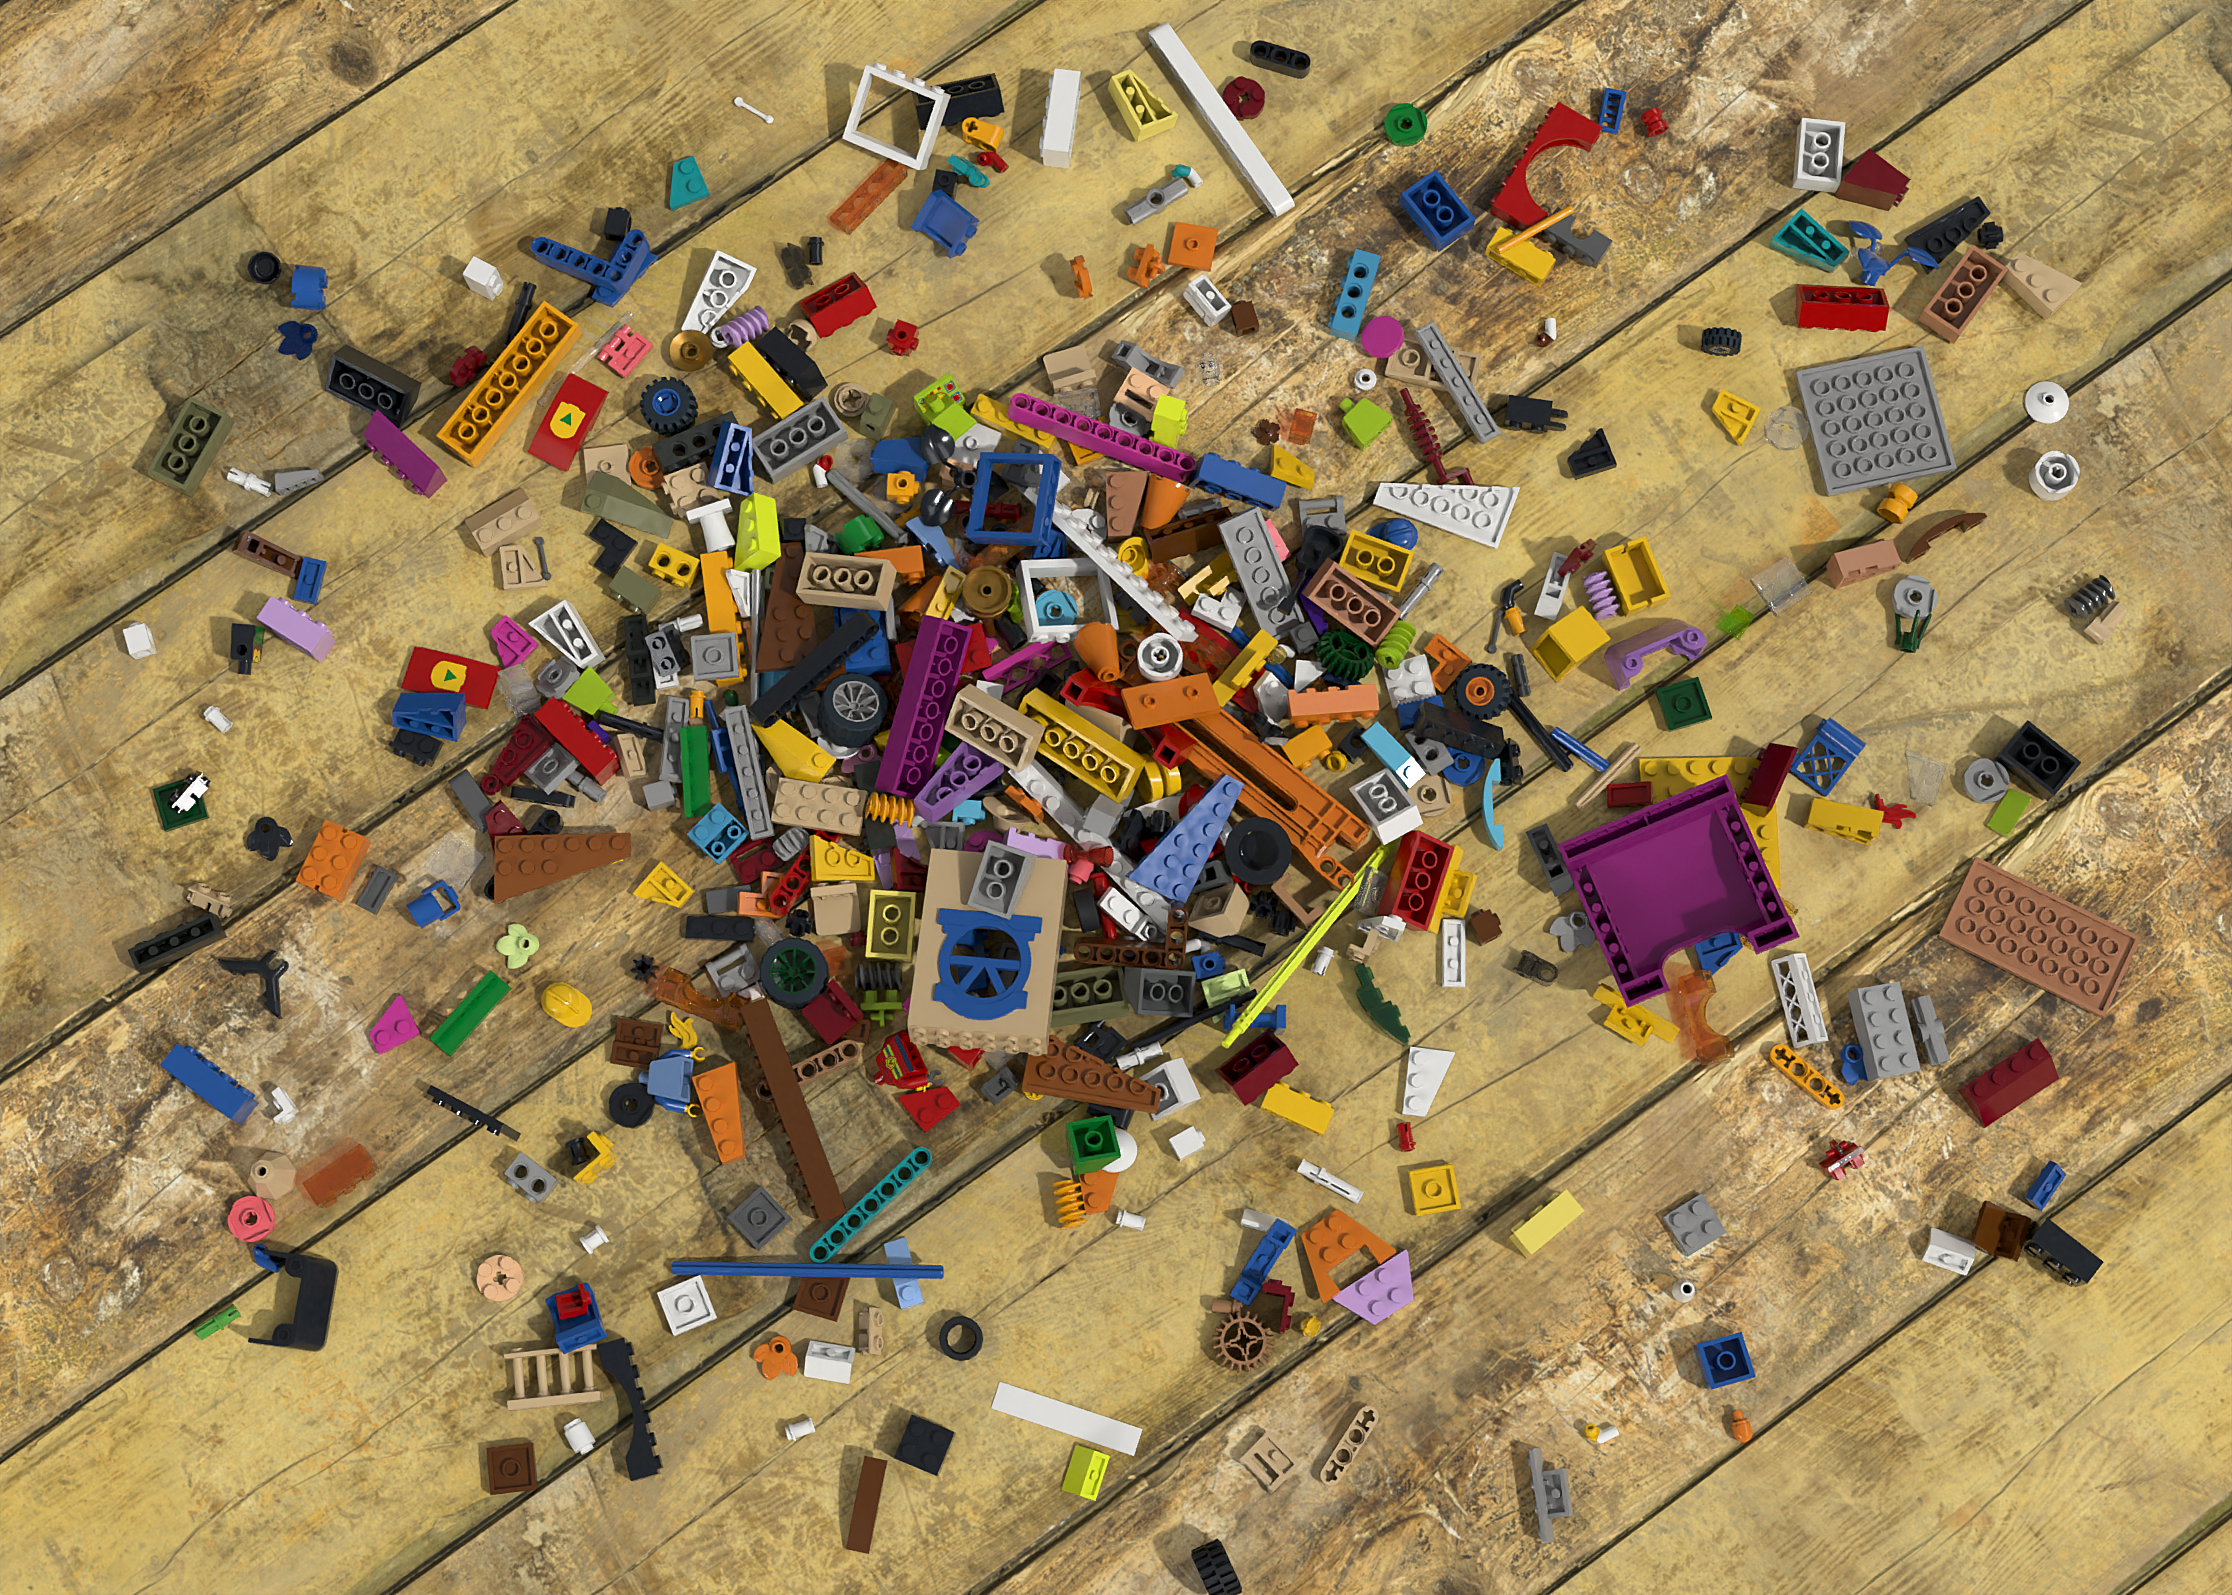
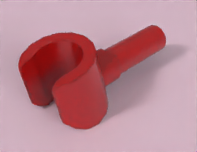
(1243, 884)

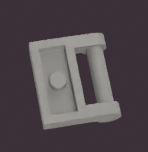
(1334, 521)
(738, 977)

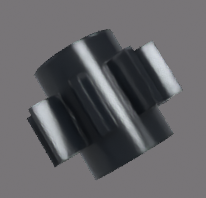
(1990, 235)
(1159, 822)
(1263, 904)
(799, 923)
(1282, 923)
(640, 965)

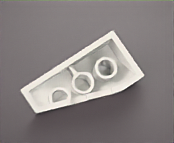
(720, 287)

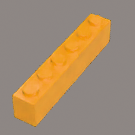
(722, 606)

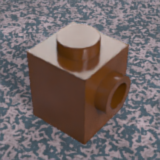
(1485, 926)

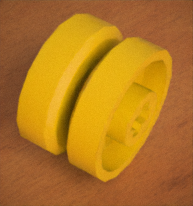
(1157, 780)

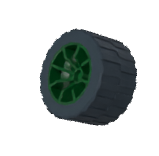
(794, 972)

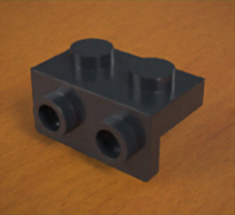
(668, 650)

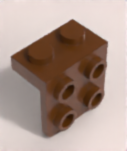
(2000, 1231)

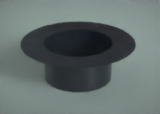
(1264, 850)

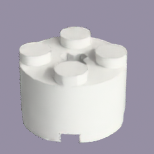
(2043, 472)
(1151, 649)

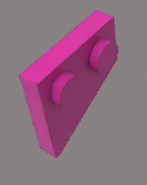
(512, 642)
(394, 1027)

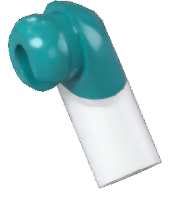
(1188, 172)

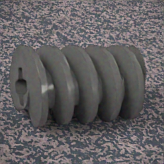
(2089, 597)
(878, 976)

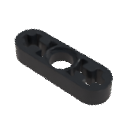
(541, 797)

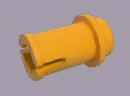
(1515, 620)
(696, 703)

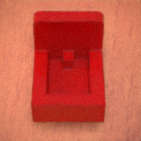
(573, 1303)

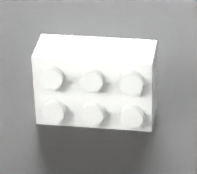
(1818, 155)
(1385, 806)

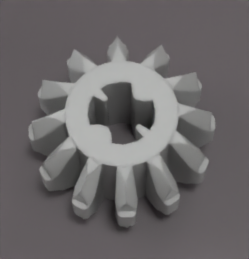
(791, 843)

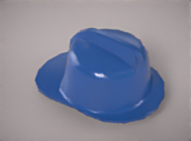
(1396, 531)

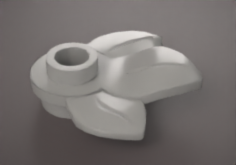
(1571, 933)

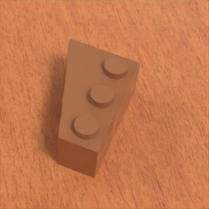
(1862, 562)

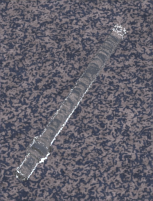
(554, 387)

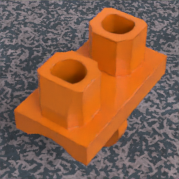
(1148, 268)

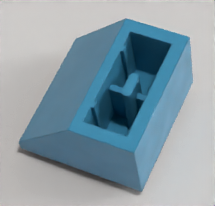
(718, 834)

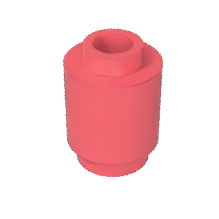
(1080, 872)

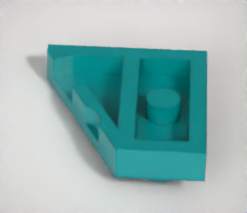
(687, 184)

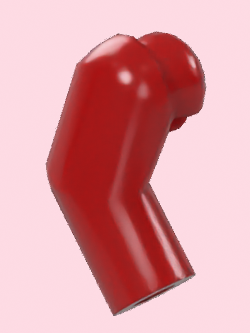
(992, 159)

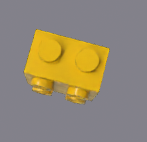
(604, 1160)

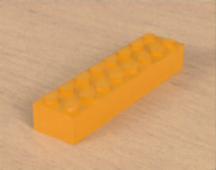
(509, 384)

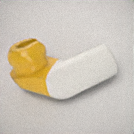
(1599, 1435)

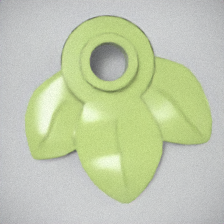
(514, 945)

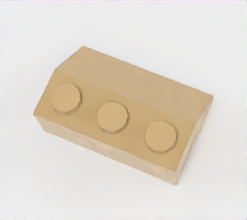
(504, 522)
(1109, 723)

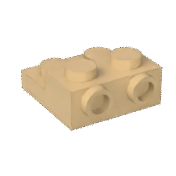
(689, 489)

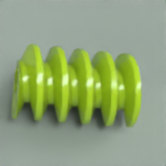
(1395, 645)

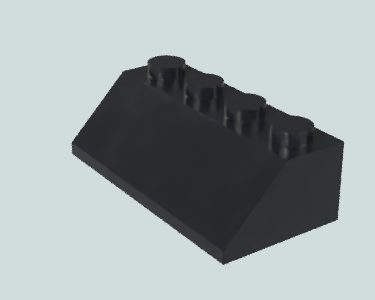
(969, 98)
(371, 385)

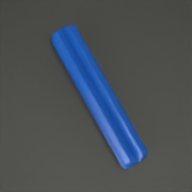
(1579, 749)

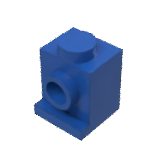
(1204, 973)

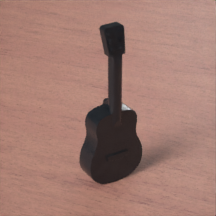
(1316, 546)

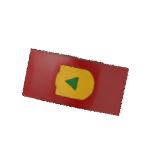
(568, 421)
(448, 673)

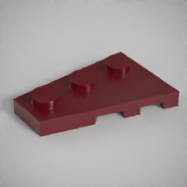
(524, 748)

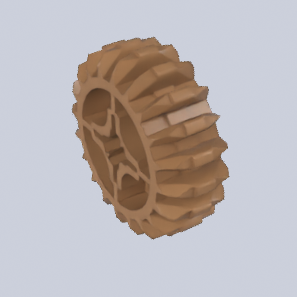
(1258, 1339)

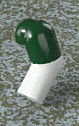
(731, 701)

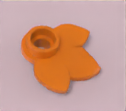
(776, 1361)

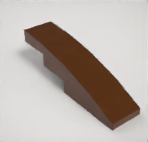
(866, 1504)

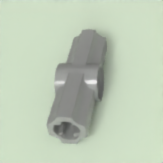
(1145, 208)
(1929, 1030)

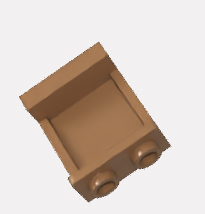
(1305, 919)

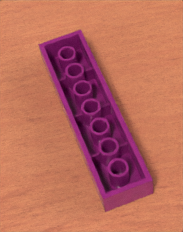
(923, 706)

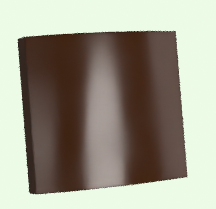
(636, 1042)

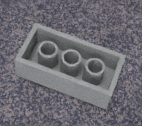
(798, 439)
(1883, 1031)

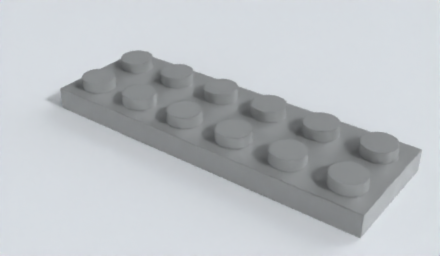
(1260, 571)

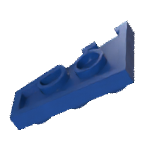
(611, 298)

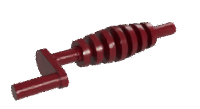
(1426, 439)

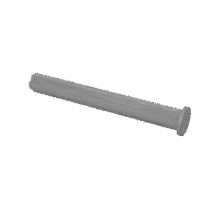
(868, 507)

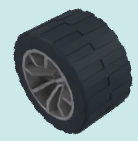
(852, 710)

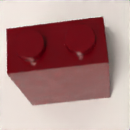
(1873, 183)

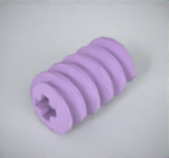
(745, 326)
(1600, 595)

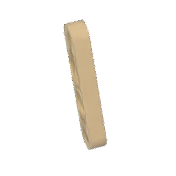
(1352, 1448)

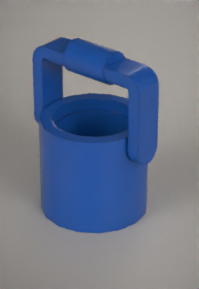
(426, 908)

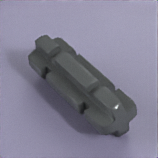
(1520, 675)

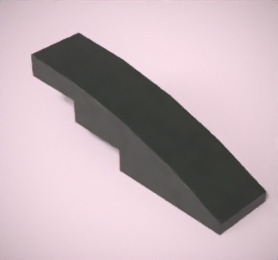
(639, 661)

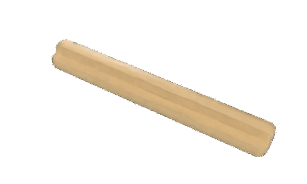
(1607, 776)

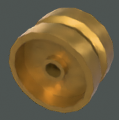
(986, 605)

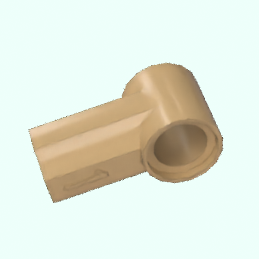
(2104, 625)

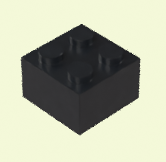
(925, 1445)

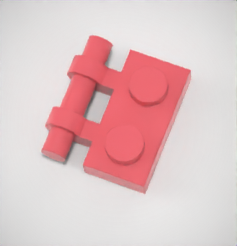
(629, 355)

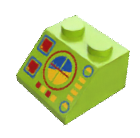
(943, 386)

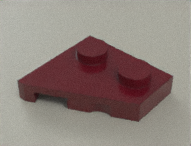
(907, 873)

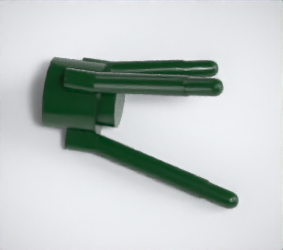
(1909, 640)

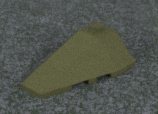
(620, 503)

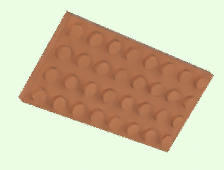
(2039, 937)

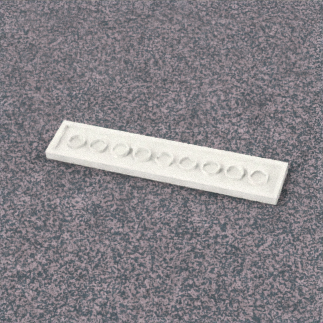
(1119, 571)

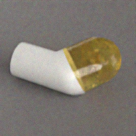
(1279, 653)

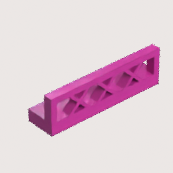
(1021, 658)

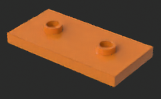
(1170, 701)

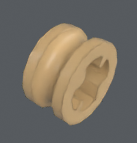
(1091, 499)

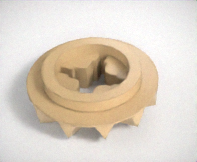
(856, 391)

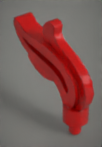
(1894, 814)

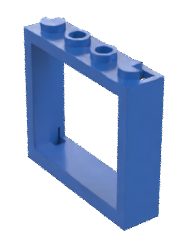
(1044, 505)

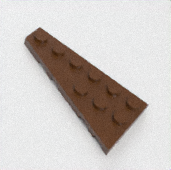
(789, 622)

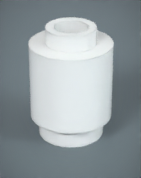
(579, 1436)

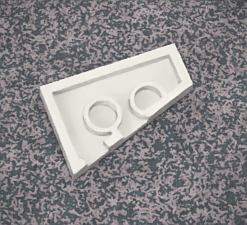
(1423, 1079)

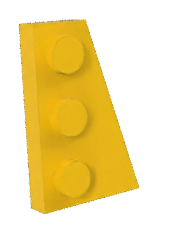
(836, 863)

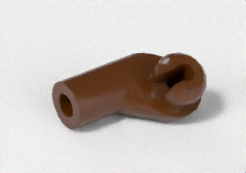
(989, 628)

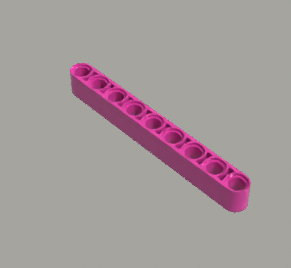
(1092, 431)

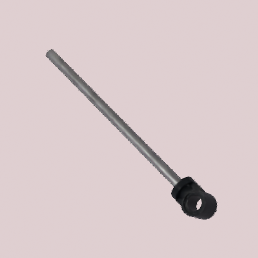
(755, 644)

